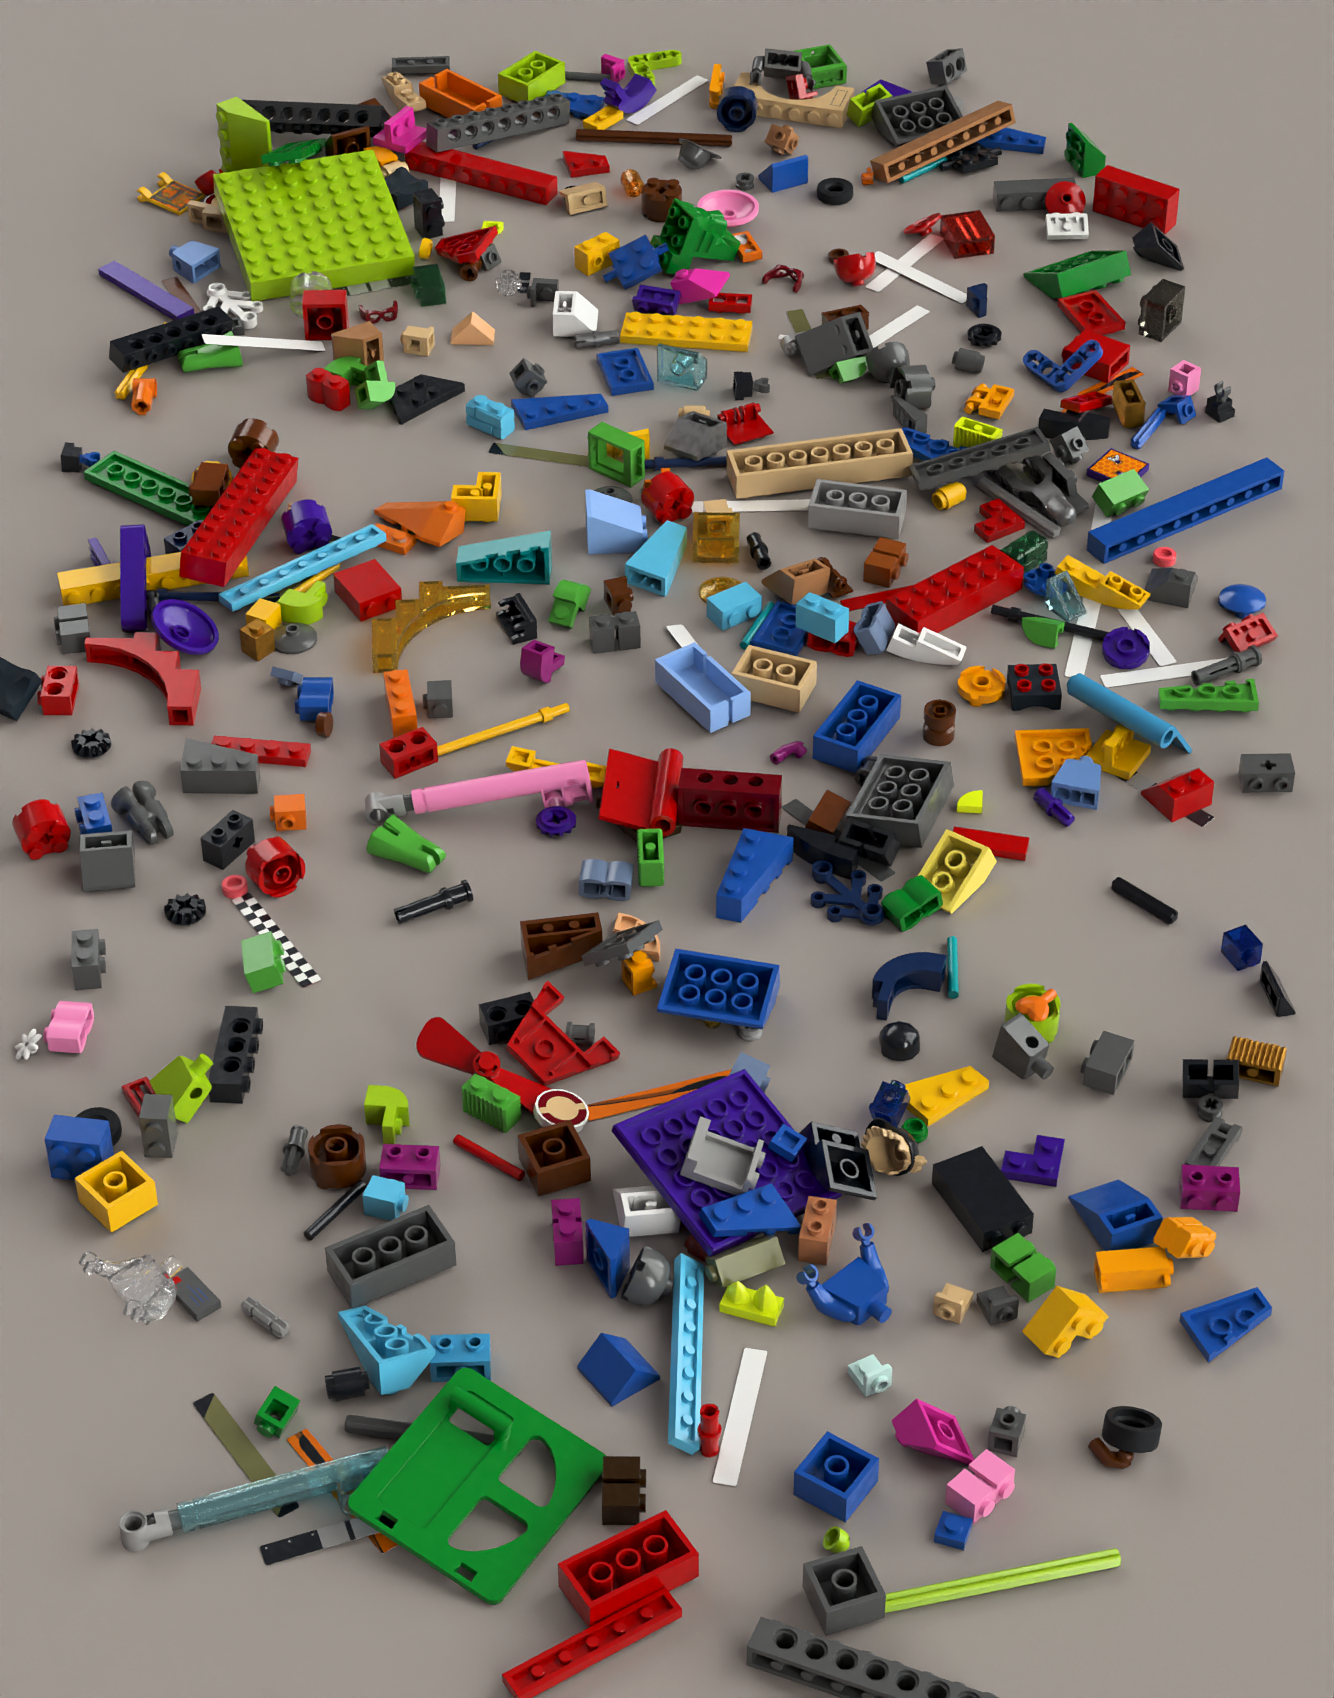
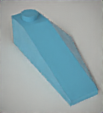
(386, 1350)

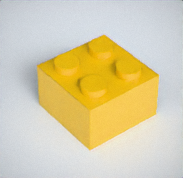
(116, 1191)

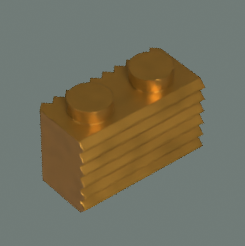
(1128, 403)
(1258, 1060)

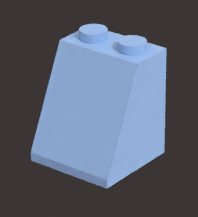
(613, 524)

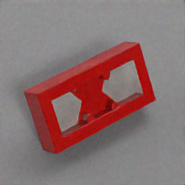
(731, 303)

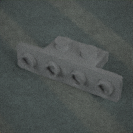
(1064, 480)

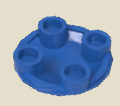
(1036, 579)
(1242, 599)

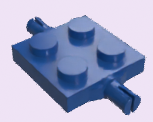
(635, 262)

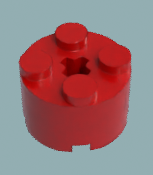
(668, 497)
(41, 829)
(274, 866)

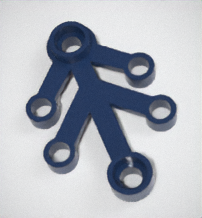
(868, 913)

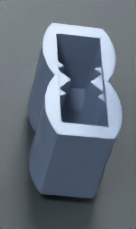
(874, 628)
(606, 879)

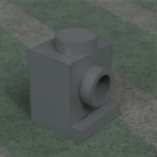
(1010, 1425)

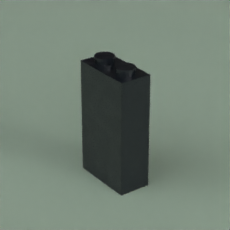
(982, 1198)

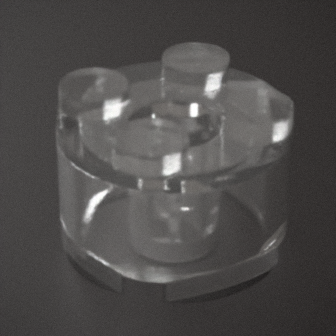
(303, 282)

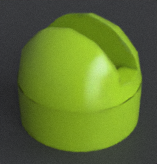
(836, 1540)

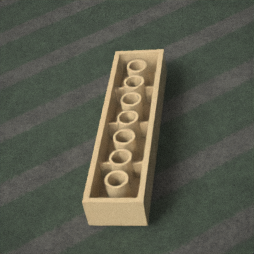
(800, 463)

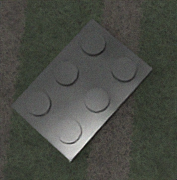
(622, 944)

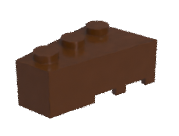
(558, 941)

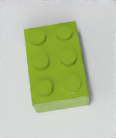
(531, 77)

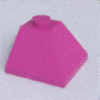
(698, 284)
(931, 1432)

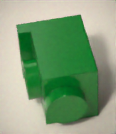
(276, 1404)

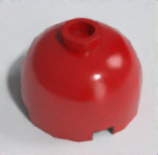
(855, 268)

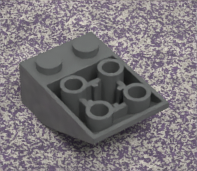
(833, 342)

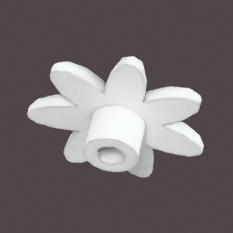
(28, 1045)

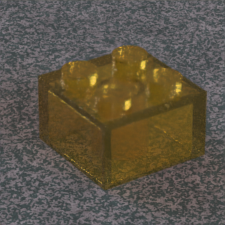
(716, 537)

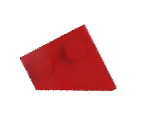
(585, 164)

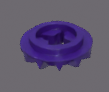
(565, 818)

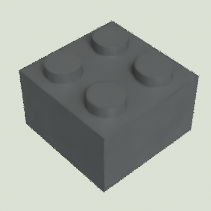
(843, 1590)

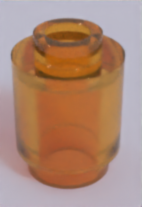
(632, 182)

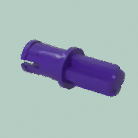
(1053, 807)

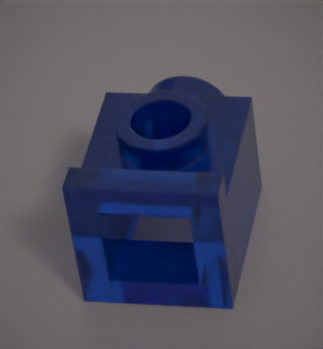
(892, 1109)

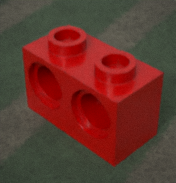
(58, 690)
(408, 752)

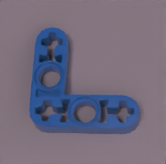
(1060, 372)

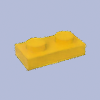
(603, 119)

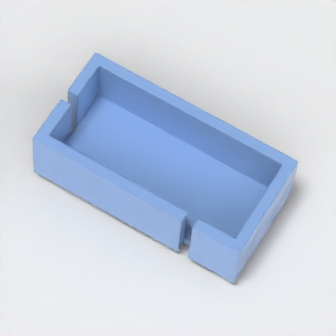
(702, 687)

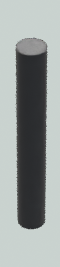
(335, 1210)

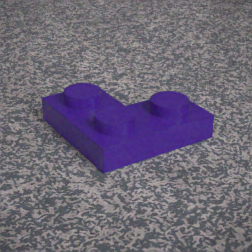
(1038, 1168)

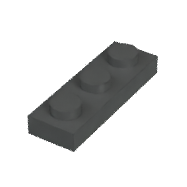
(420, 65)

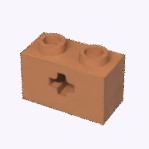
(817, 1230)

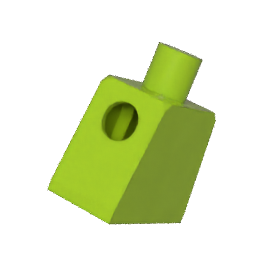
(186, 1083)

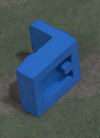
(1179, 405)

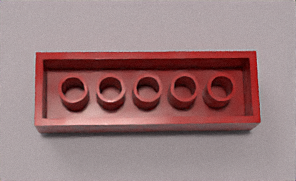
(957, 591)

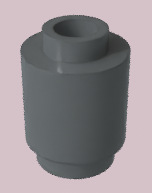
(968, 360)

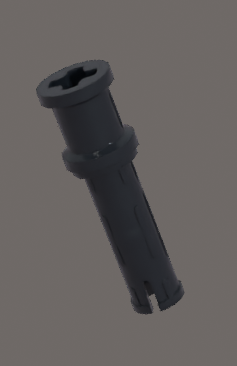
(444, 899)

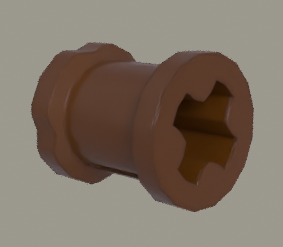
(469, 272)

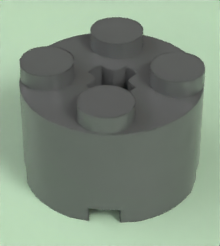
(913, 385)

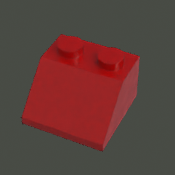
(1181, 794)

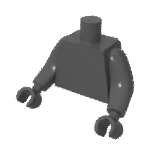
(780, 65)

